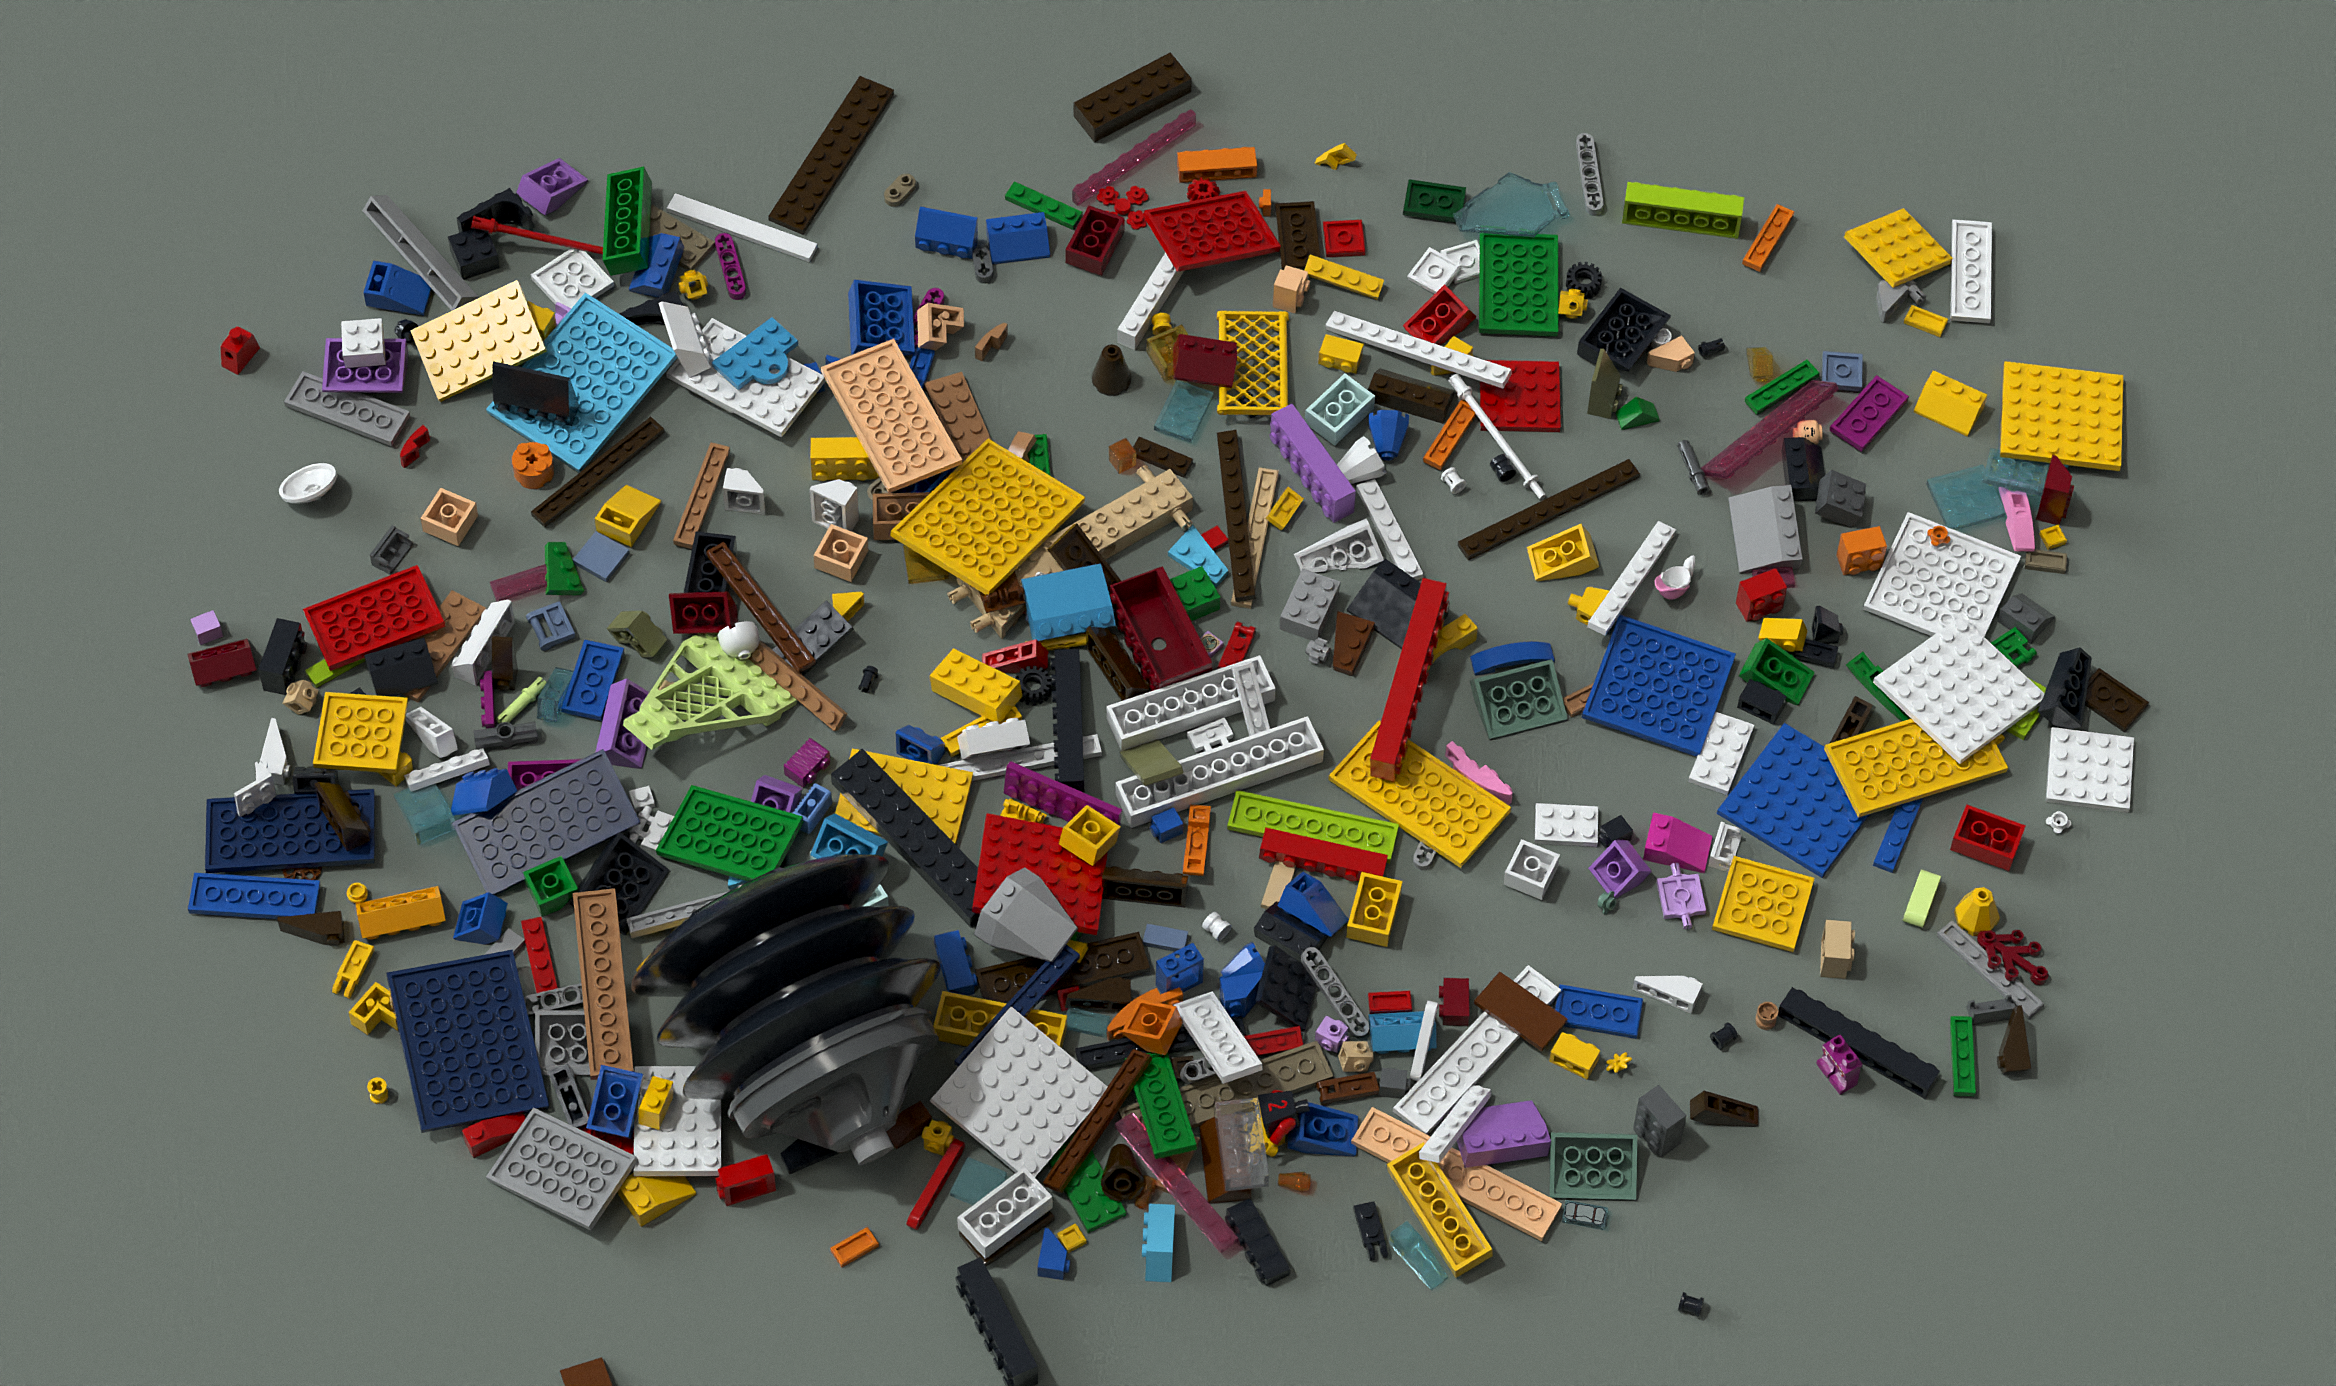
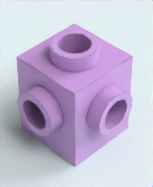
(1331, 1034)

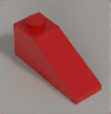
(1018, 656)
(491, 1133)

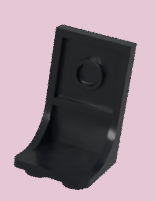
(503, 207)

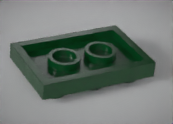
(1433, 200)

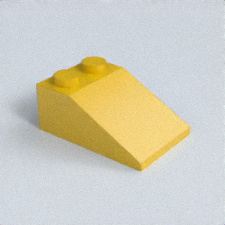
(1563, 555)
(654, 1195)

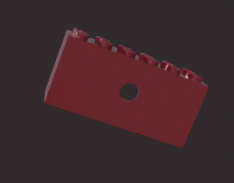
(1151, 610)

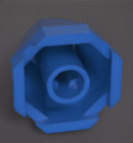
(1388, 432)
(1244, 962)

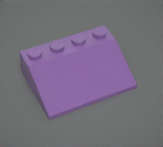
(379, 378)
(1504, 1135)

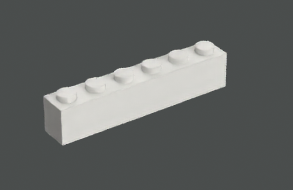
(1148, 303)

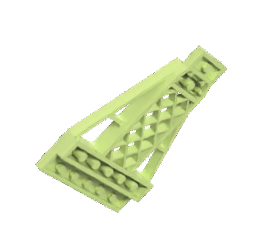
(732, 677)

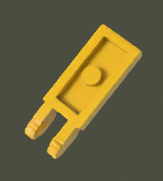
(353, 967)

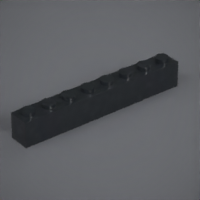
(1069, 718)
(1868, 1045)

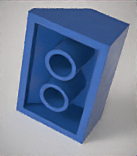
(946, 232)
(1017, 238)
(663, 262)
(482, 791)

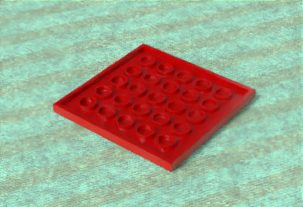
(1016, 844)

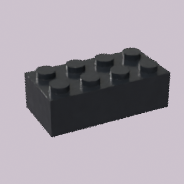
(702, 573)

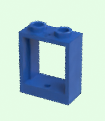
(1186, 968)

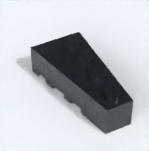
(2067, 690)

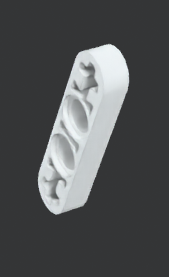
(1423, 1040)

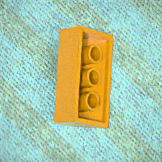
(400, 912)

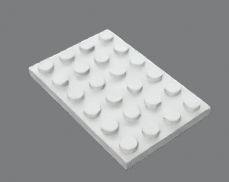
(767, 405)
(688, 1135)

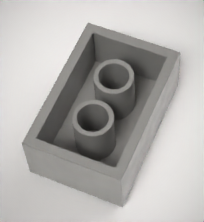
(1309, 605)

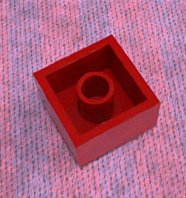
(1761, 595)

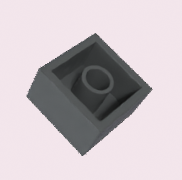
(1840, 498)

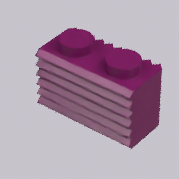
(807, 762)

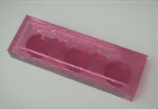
(519, 583)

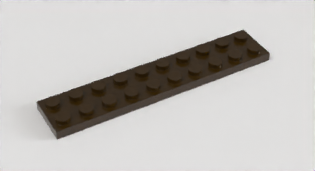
(831, 155)

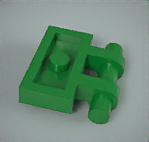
(2014, 642)

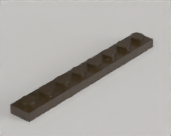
(597, 472)

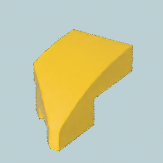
(1337, 155)

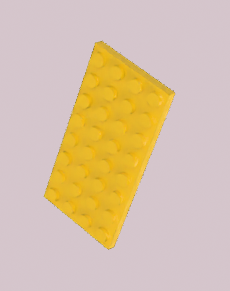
(1903, 766)
(1425, 799)

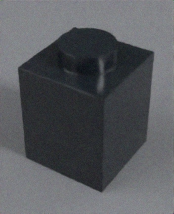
(1615, 830)

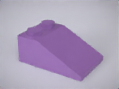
(550, 185)

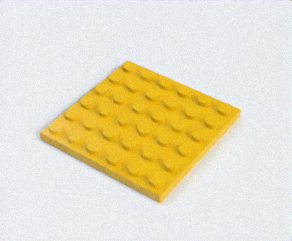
(2061, 415)

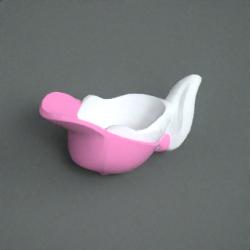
(1676, 580)

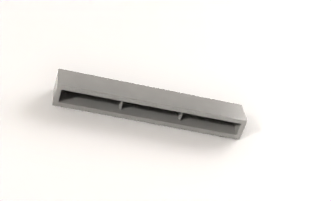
(418, 252)

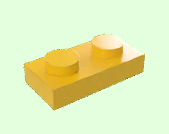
(1284, 508)

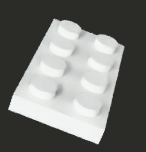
(1721, 753)

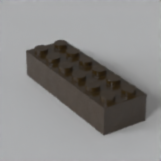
(1132, 97)

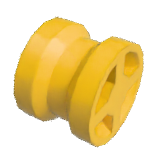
(1161, 323)

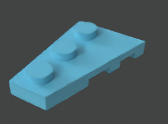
(1194, 552)

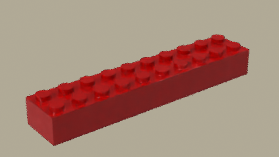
(1409, 680)

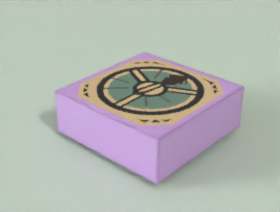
(1211, 643)

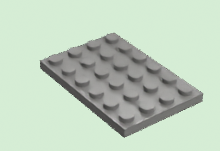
(562, 1168)

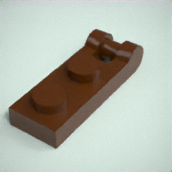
(1348, 1088)

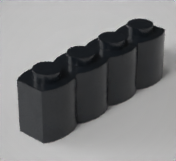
(1257, 1242)

